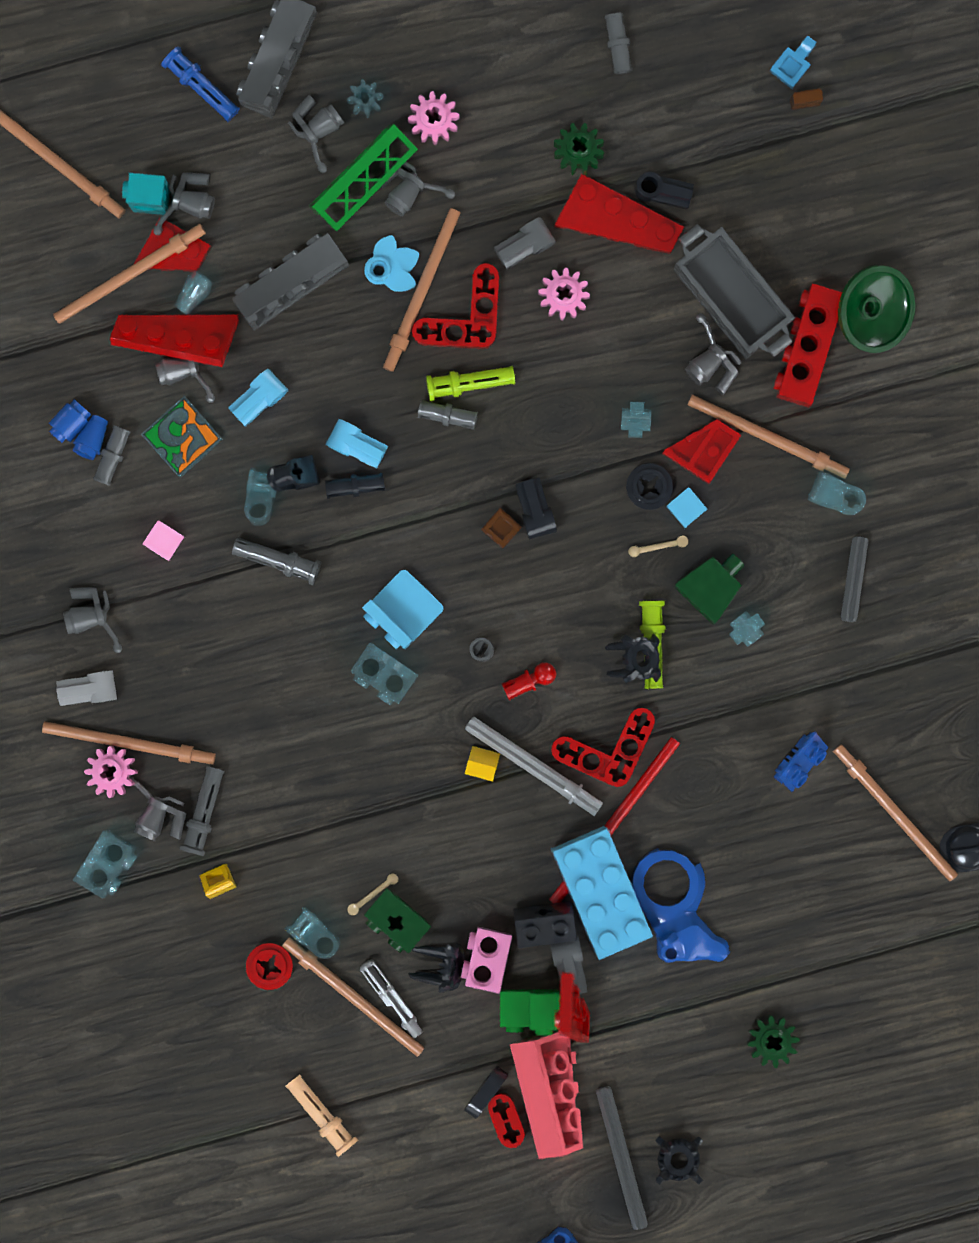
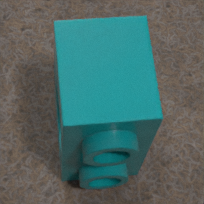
(146, 193)

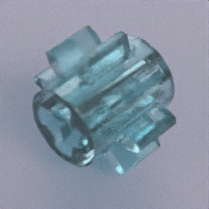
(363, 88)
(636, 419)
(747, 629)

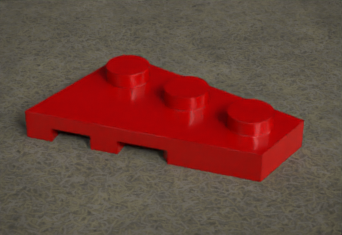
(574, 1015)

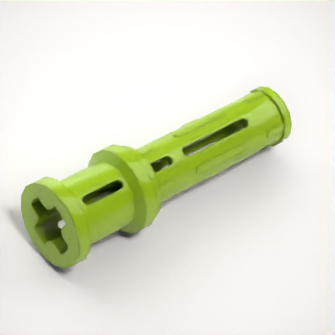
(505, 377)
(653, 624)

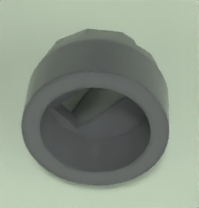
(477, 646)

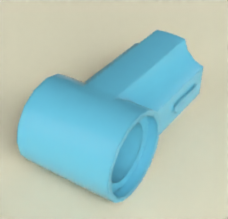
(263, 393)
(350, 441)

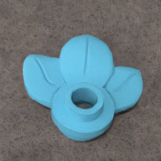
(395, 261)

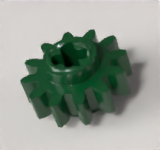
(578, 159)
(770, 1052)

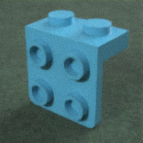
(402, 609)

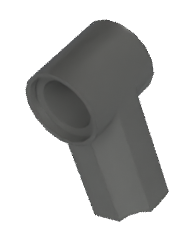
(531, 239)
(568, 959)

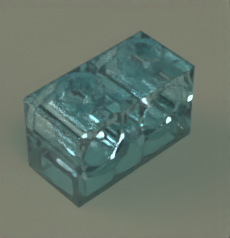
(387, 667)
(99, 860)

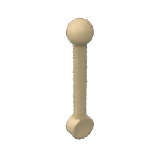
(681, 541)
(353, 909)

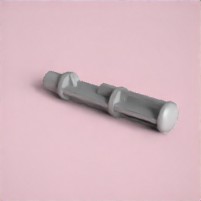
(391, 997)

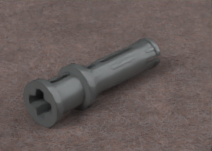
(290, 563)
(199, 825)

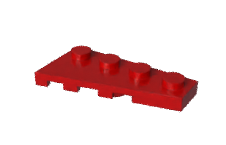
(610, 215)
(178, 336)

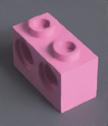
(494, 961)

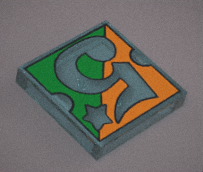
(182, 437)

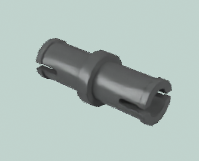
(618, 43)
(447, 414)
(111, 455)

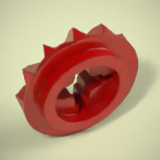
(256, 971)

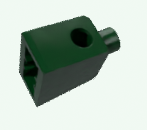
(711, 586)

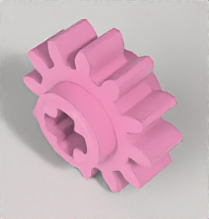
(429, 107)
(561, 283)
(121, 775)

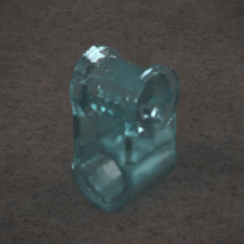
(831, 493)
(259, 494)
(312, 933)

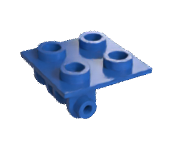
(810, 753)

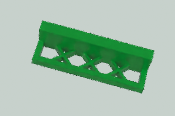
(358, 165)

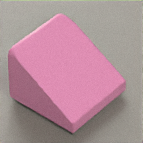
(163, 540)

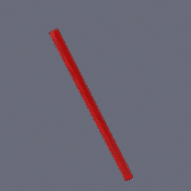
(629, 801)

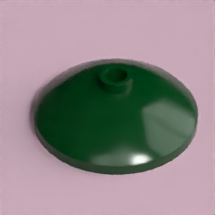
(888, 310)

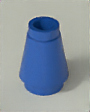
(90, 439)

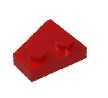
(188, 260)
(704, 450)

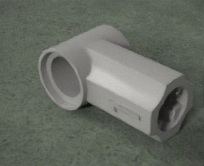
(94, 688)

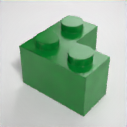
(529, 1009)

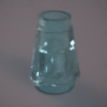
(194, 291)

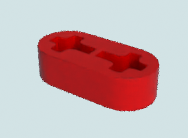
(499, 1122)

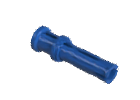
(192, 71)

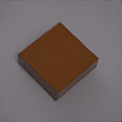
(806, 98)
(501, 528)

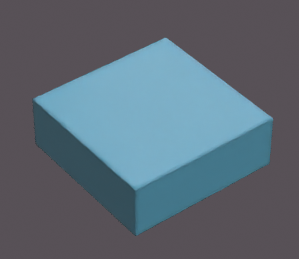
(686, 507)

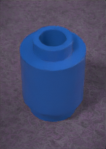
(69, 421)

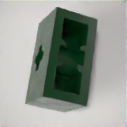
(392, 905)

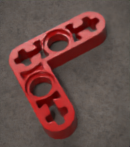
(477, 320)
(605, 761)

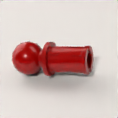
(543, 674)

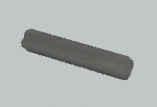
(854, 579)

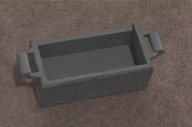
(733, 292)

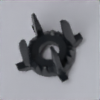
(633, 670)
(450, 968)
(664, 1160)

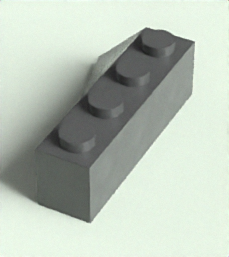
(276, 56)
(290, 281)

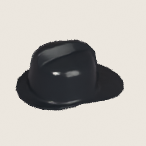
(961, 847)

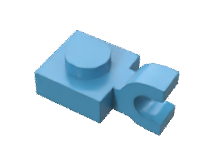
(792, 64)

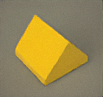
(482, 763)
(217, 881)

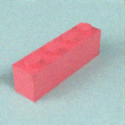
(549, 1092)

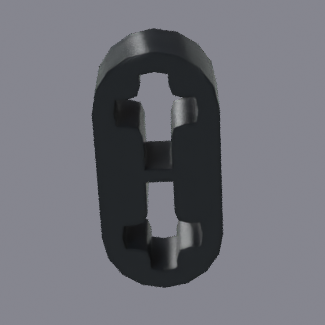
(486, 1092)

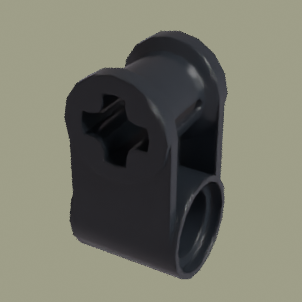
(295, 474)

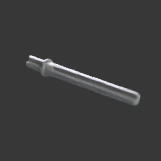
(534, 766)

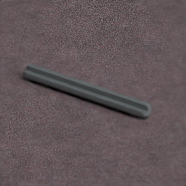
(621, 1157)

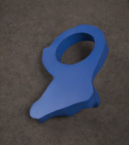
(677, 927)

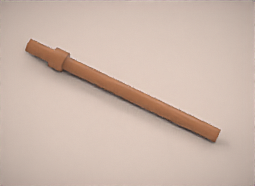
(97, 194)
(176, 244)
(400, 341)
(819, 460)
(184, 753)
(857, 770)
(309, 961)

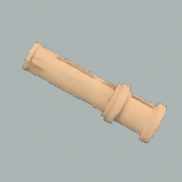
(329, 1126)

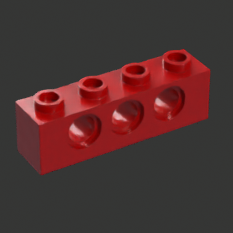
(803, 391)

